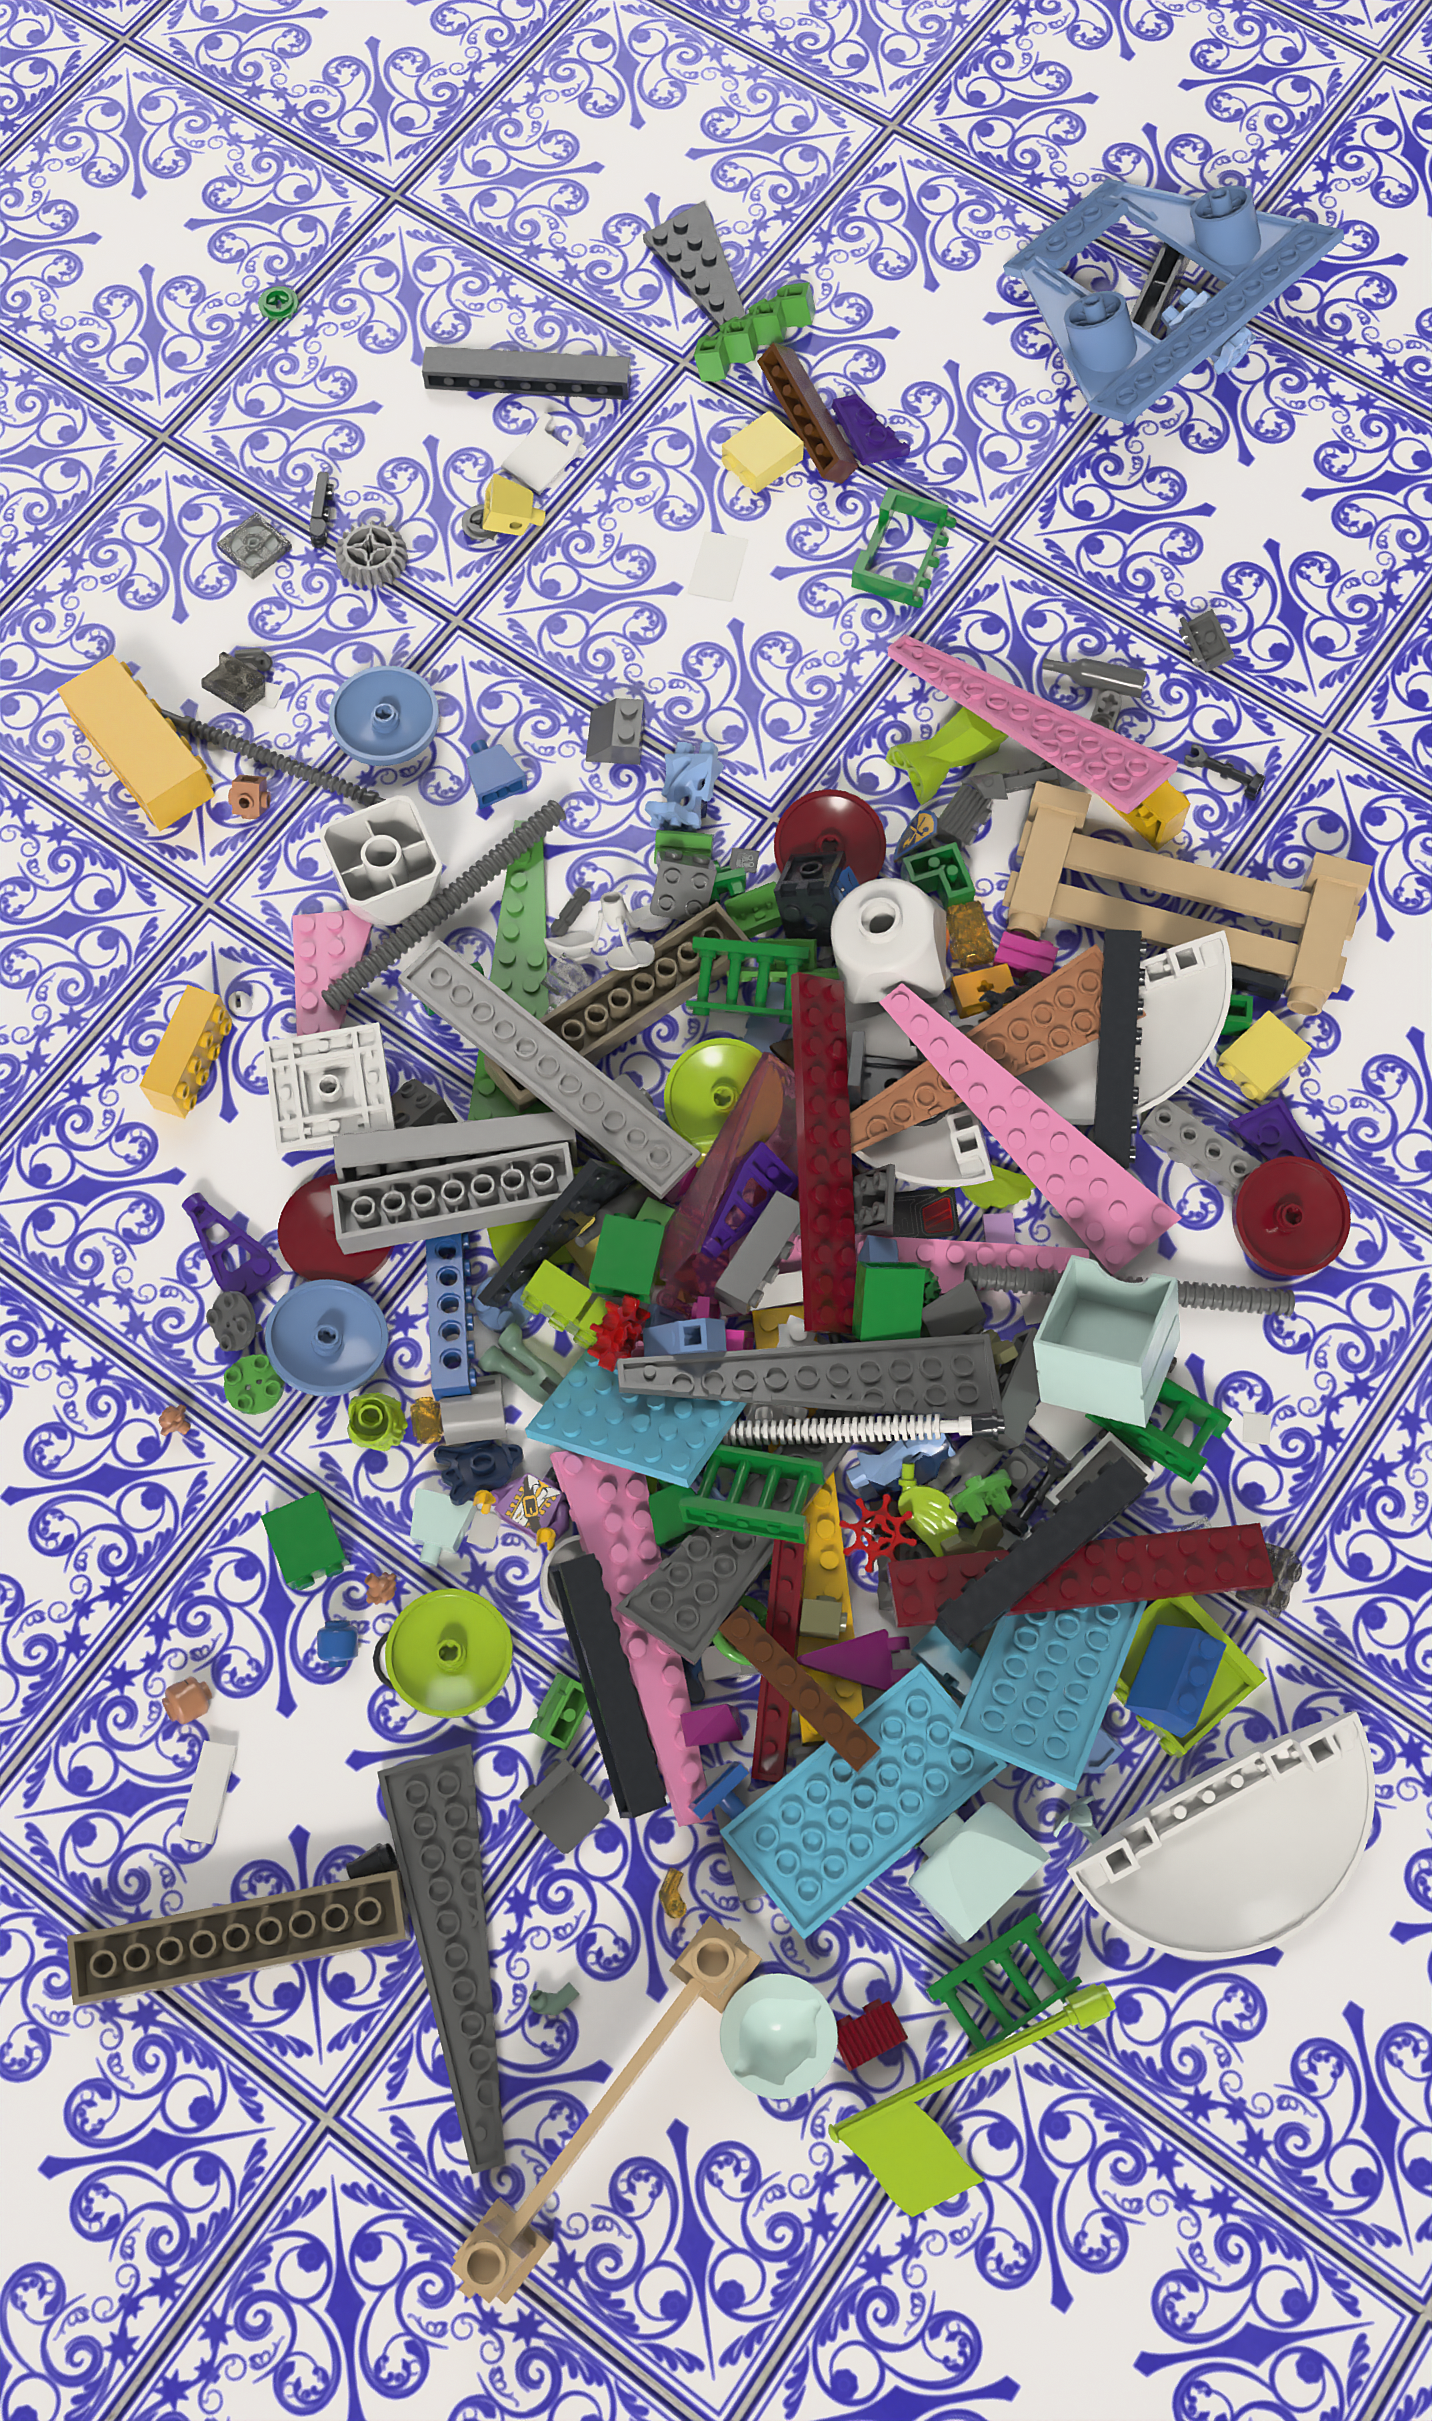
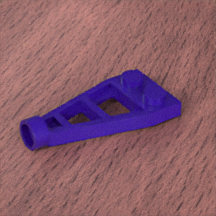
(770, 1174)
(249, 1277)

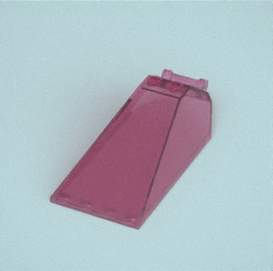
(761, 1113)

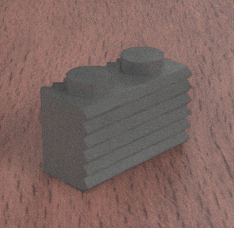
(963, 817)

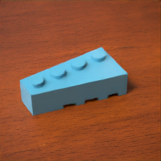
(946, 1663)

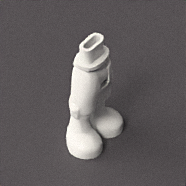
(972, 1459)

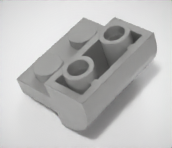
(475, 1415)

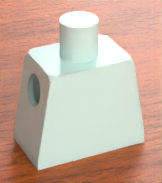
(438, 1524)

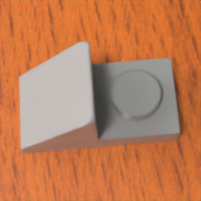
(718, 1667)

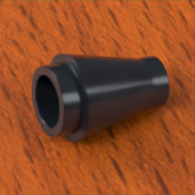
(374, 1861)

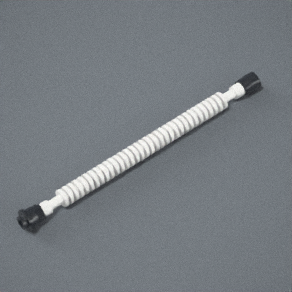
(978, 1425)

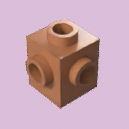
(249, 796)

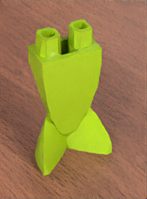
(956, 744)

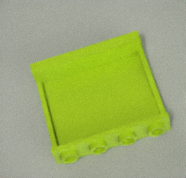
(1232, 1682)

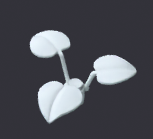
(615, 913)

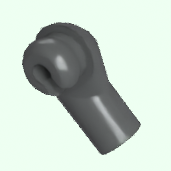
(255, 656)

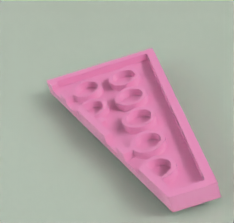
(323, 951)

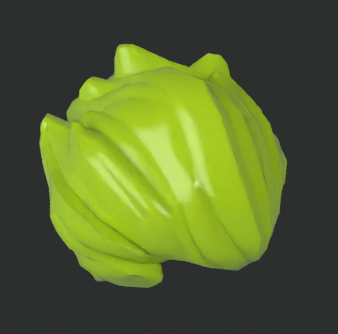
(376, 1421)

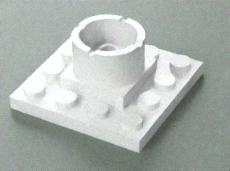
(328, 1086)

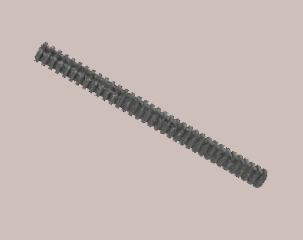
(444, 905)
(1188, 1294)

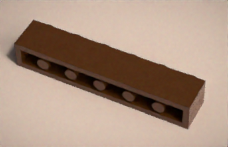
(807, 413)
(800, 1690)

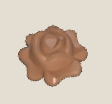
(173, 1420)
(380, 1588)

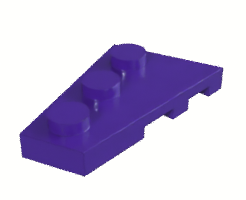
(866, 433)
(1274, 1132)

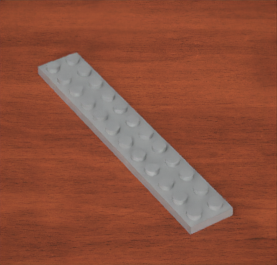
(550, 1069)

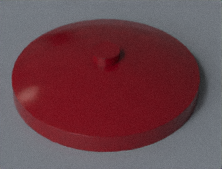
(833, 822)
(1291, 1216)
(310, 1242)

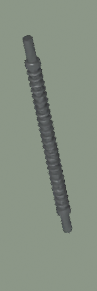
(190, 725)

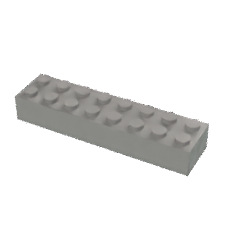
(416, 1148)
(450, 1198)

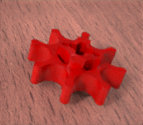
(618, 1332)
(881, 1518)

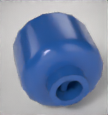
(337, 1643)

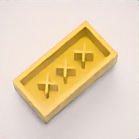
(1159, 815)
(186, 1052)

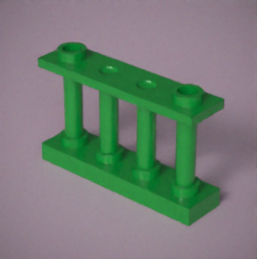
(737, 951)
(1160, 1444)
(758, 1519)
(1000, 1953)

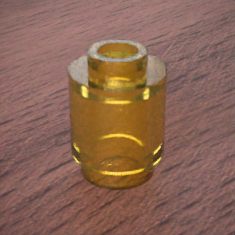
(426, 1420)

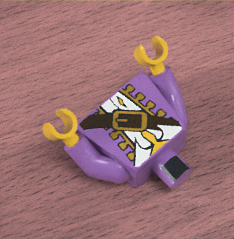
(530, 1506)

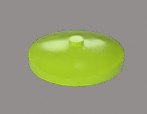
(707, 1085)
(449, 1653)

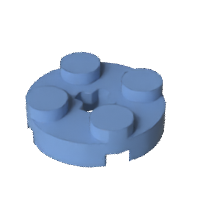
(499, 1319)

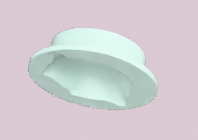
(778, 2036)

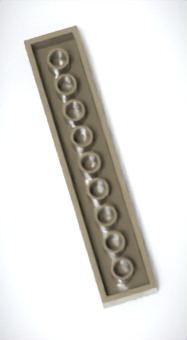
(630, 1000)
(237, 1938)

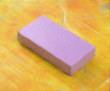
(999, 1228)

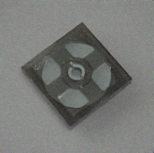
(254, 545)

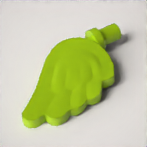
(1004, 1190)
(931, 1510)

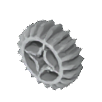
(371, 555)

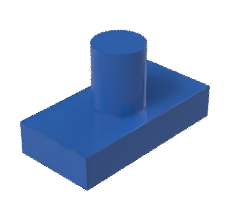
(721, 1793)

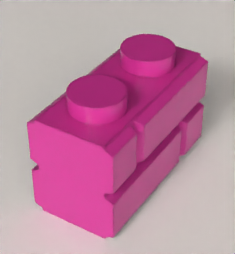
(1025, 954)

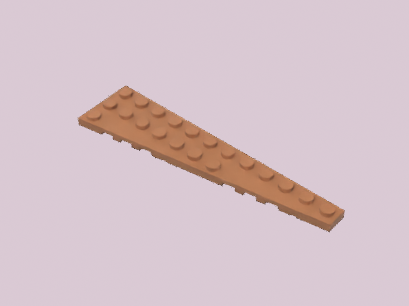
(1021, 1036)

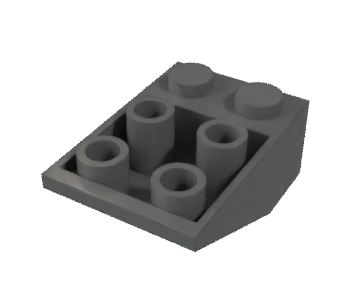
(874, 1201)

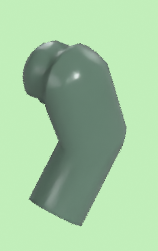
(552, 2003)

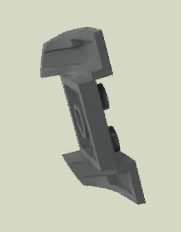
(998, 785)

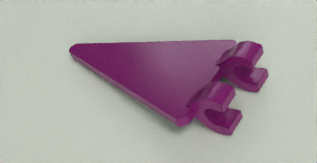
(861, 1660)

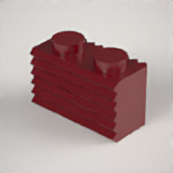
(869, 2034)

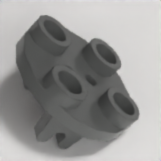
(233, 1321)

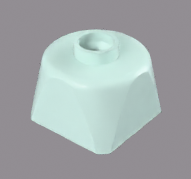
(974, 1869)

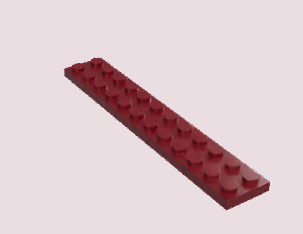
(824, 1154)
(1098, 1573)

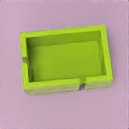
(564, 1303)

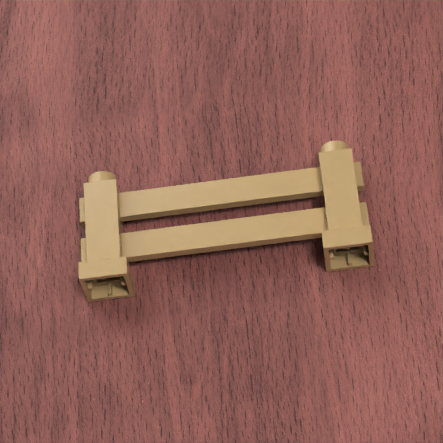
(1322, 910)
(505, 2242)

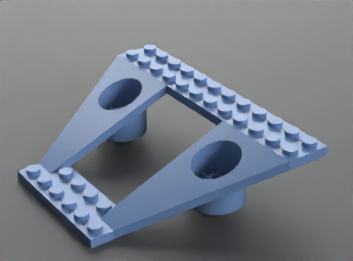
(1108, 354)

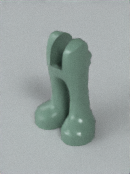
(511, 1342)

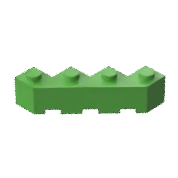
(763, 325)

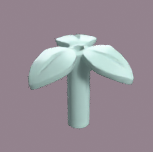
(1082, 1817)

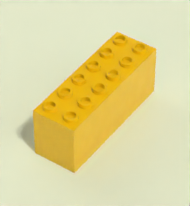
(137, 741)

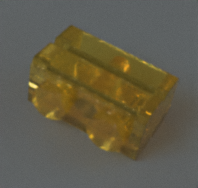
(969, 935)

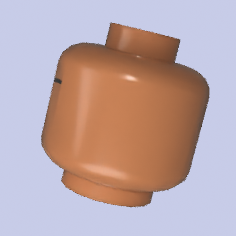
(187, 1700)

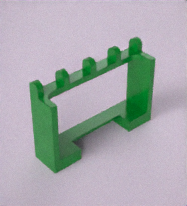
(890, 588)

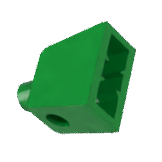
(666, 1515)

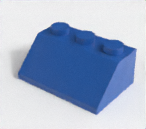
(1175, 1677)

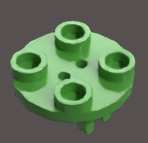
(248, 1372)
(984, 1492)

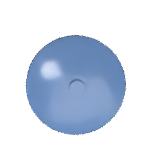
(384, 715)
(326, 1338)

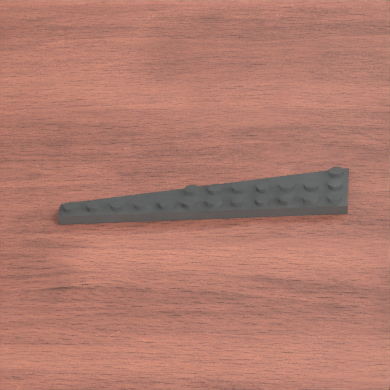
(886, 1377)
(716, 1566)
(439, 1859)

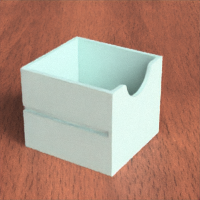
(1107, 1342)

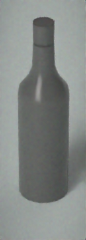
(1101, 675)
(627, 1202)

